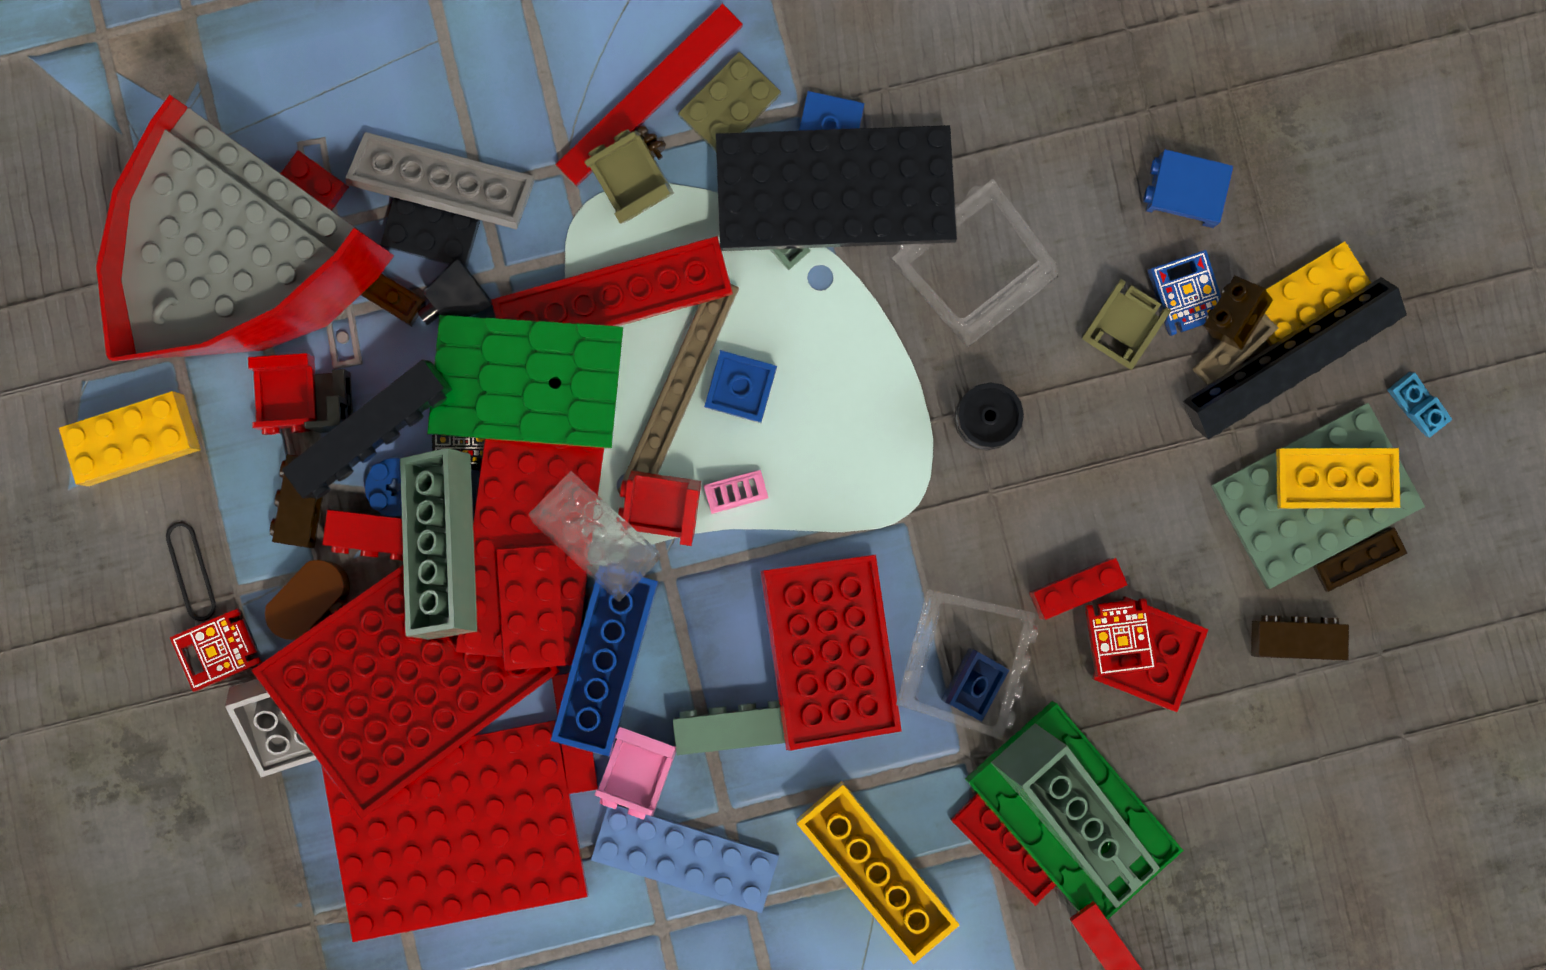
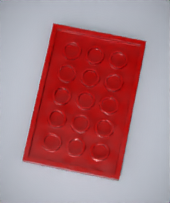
(830, 652)

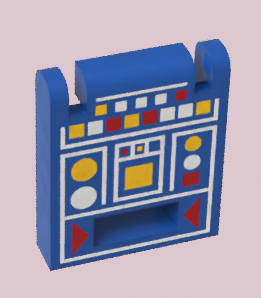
(1186, 296)

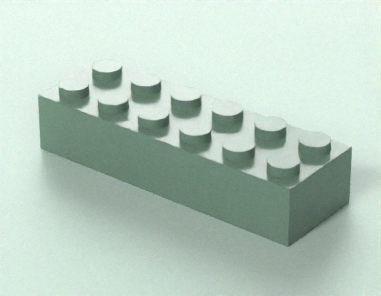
(438, 544)

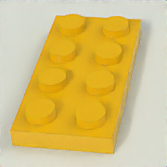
(1314, 290)
(1338, 478)

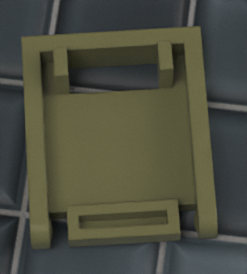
(1128, 319)

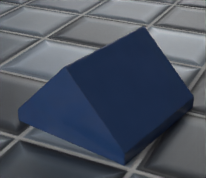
(975, 684)

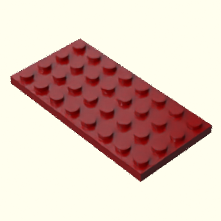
(510, 485)

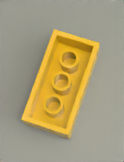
(129, 439)

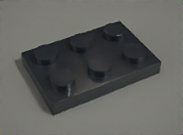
(429, 232)

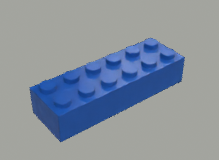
(603, 668)

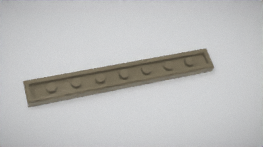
(680, 385)

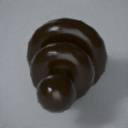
(655, 147)

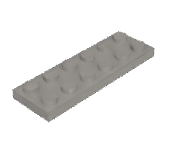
(440, 180)

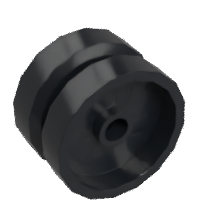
(1005, 409)

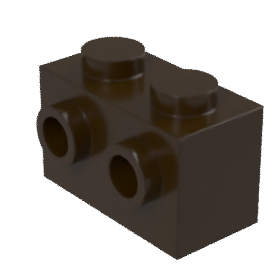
(1237, 312)

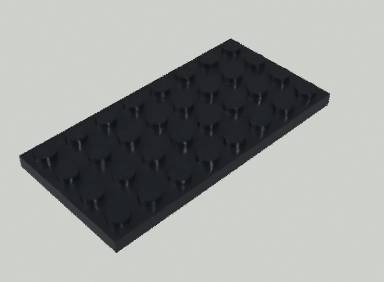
(835, 188)

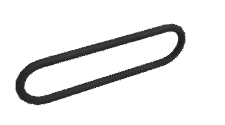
(202, 566)

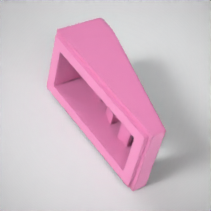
(711, 496)

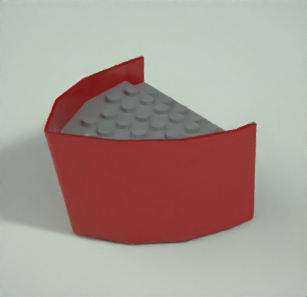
(222, 248)

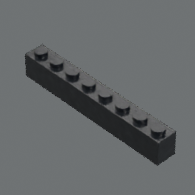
(1295, 357)

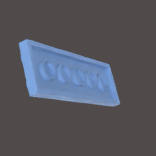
(686, 858)

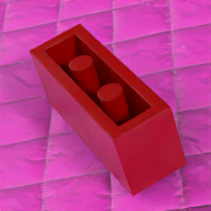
(363, 532)
(1078, 588)

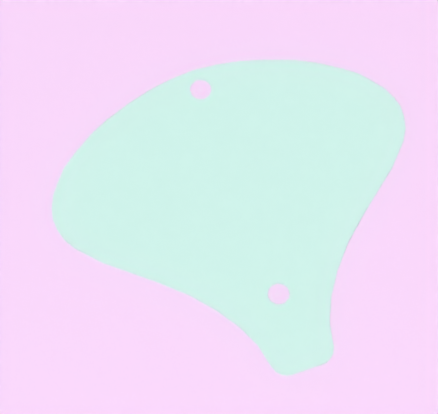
(845, 413)

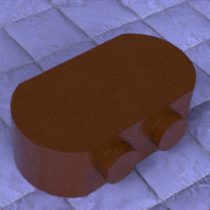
(307, 599)

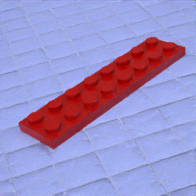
(627, 289)

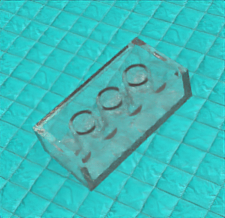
(594, 536)

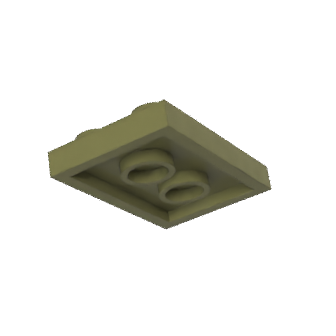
(730, 101)

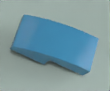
(1419, 405)

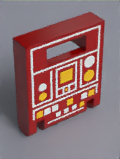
(1121, 632)
(220, 648)

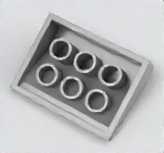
(265, 729)

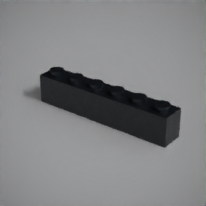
(367, 430)

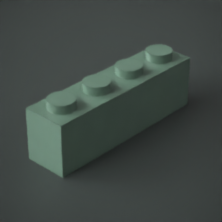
(728, 729)

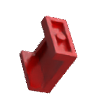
(283, 392)
(661, 504)

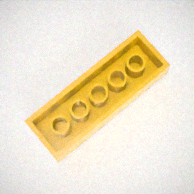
(877, 872)

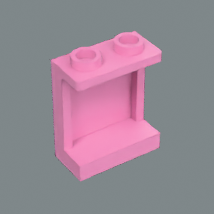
(635, 773)

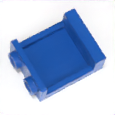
(1188, 187)

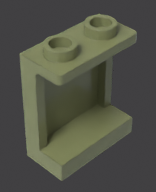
(629, 175)

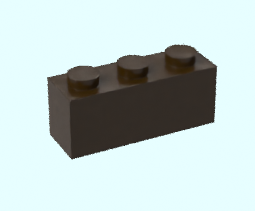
(296, 517)
(1300, 638)

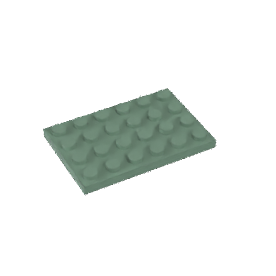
(1296, 539)

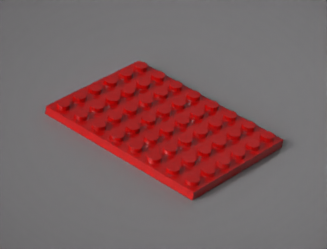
(383, 702)
(463, 839)

